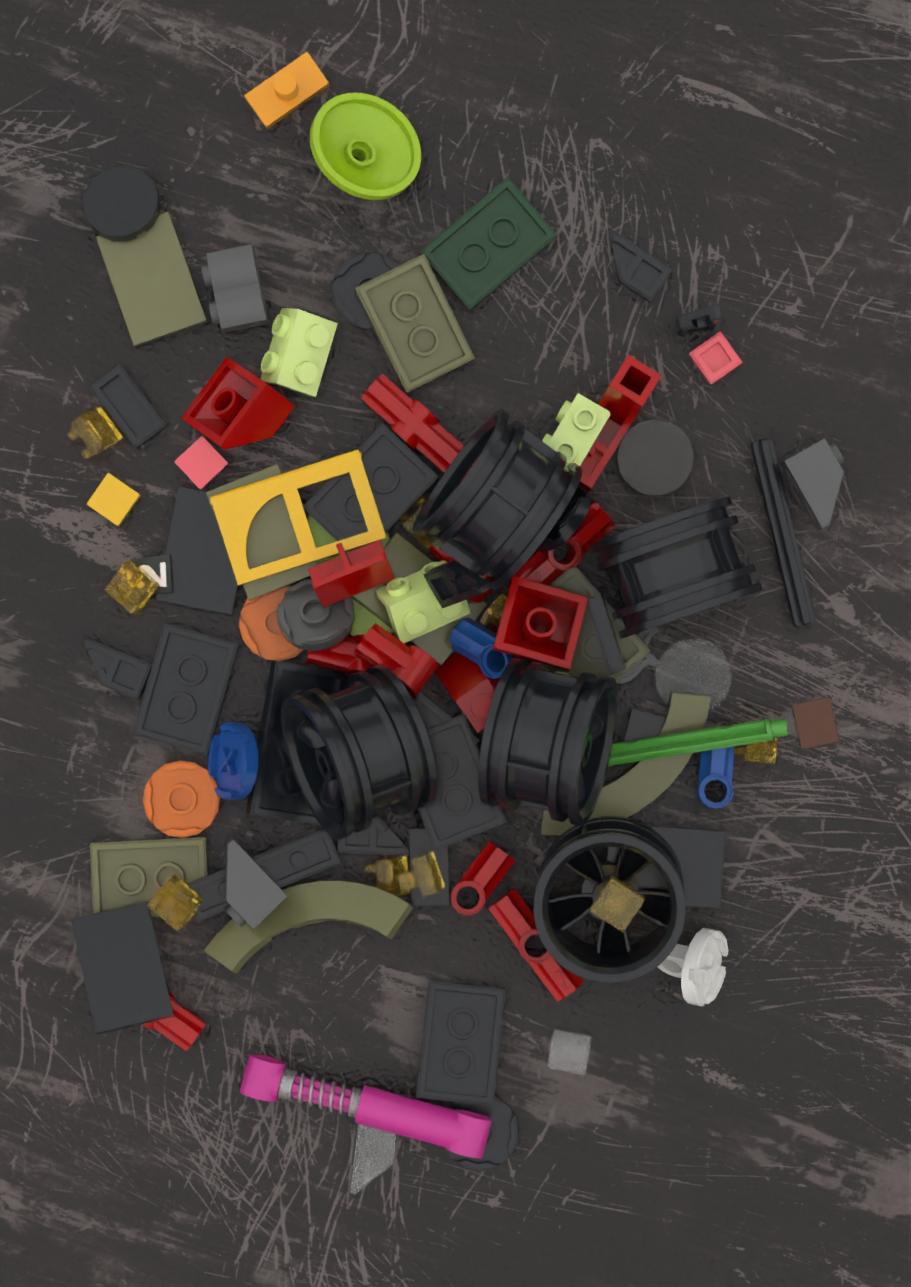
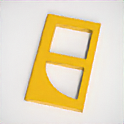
(239, 506)

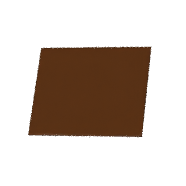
(815, 723)

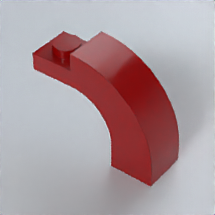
(623, 401)

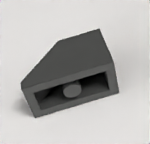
(816, 479)
(248, 888)

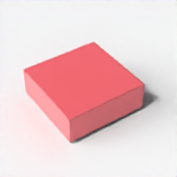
(715, 358)
(201, 463)

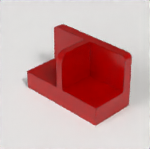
(351, 573)

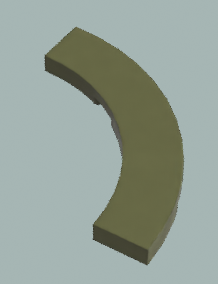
(646, 778)
(310, 905)

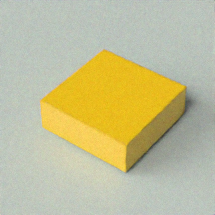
(113, 499)

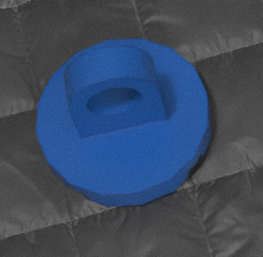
(233, 761)

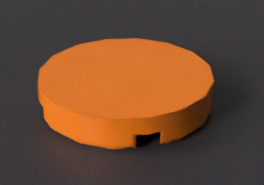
(261, 629)
(181, 799)

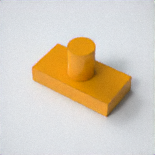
(287, 90)

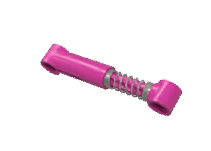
(456, 1130)

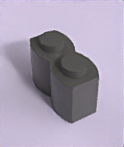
(236, 289)

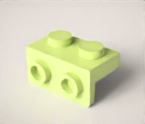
(298, 351)
(577, 429)
(414, 607)

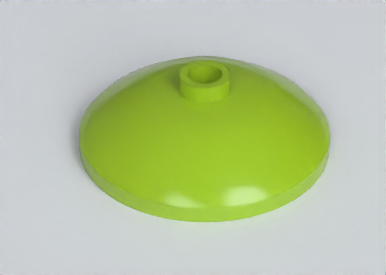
(374, 134)

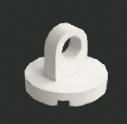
(699, 966)

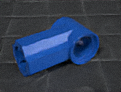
(477, 645)
(715, 766)

